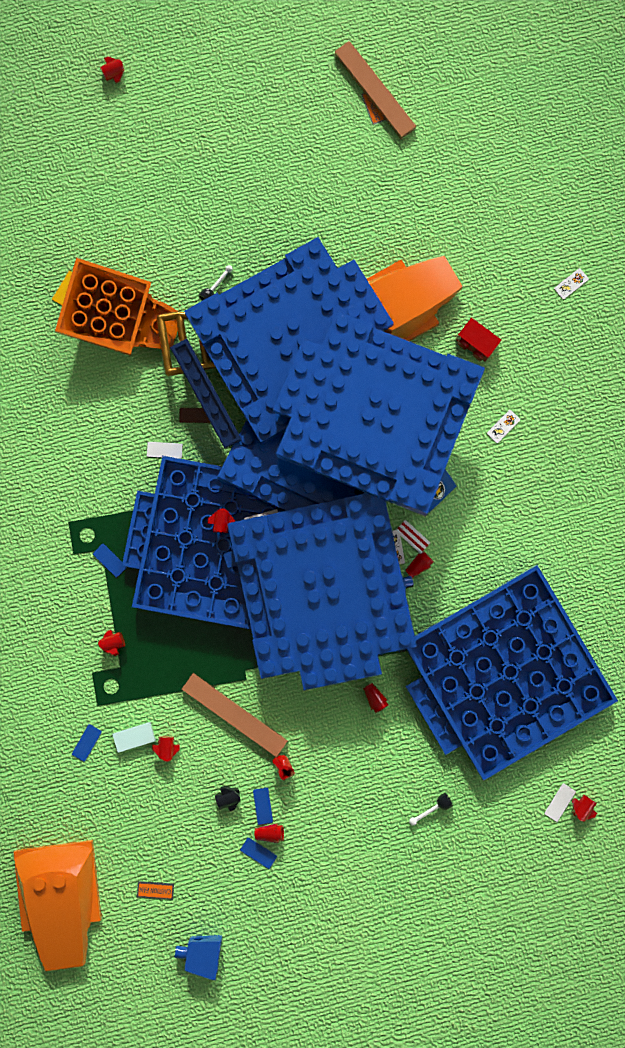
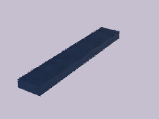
(206, 394)

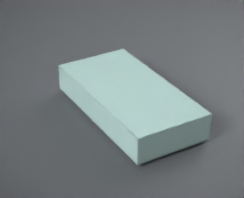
(134, 737)

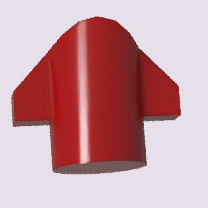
(112, 69)
(220, 520)
(111, 642)
(166, 748)
(283, 767)
(584, 808)

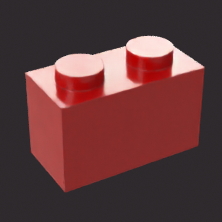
(477, 340)

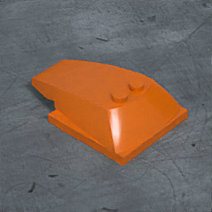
(415, 294)
(112, 310)
(58, 900)

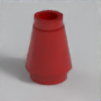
(419, 564)
(375, 698)
(270, 833)

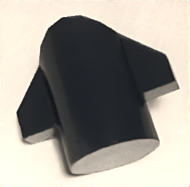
(228, 798)

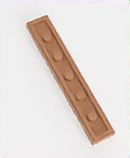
(375, 90)
(234, 714)

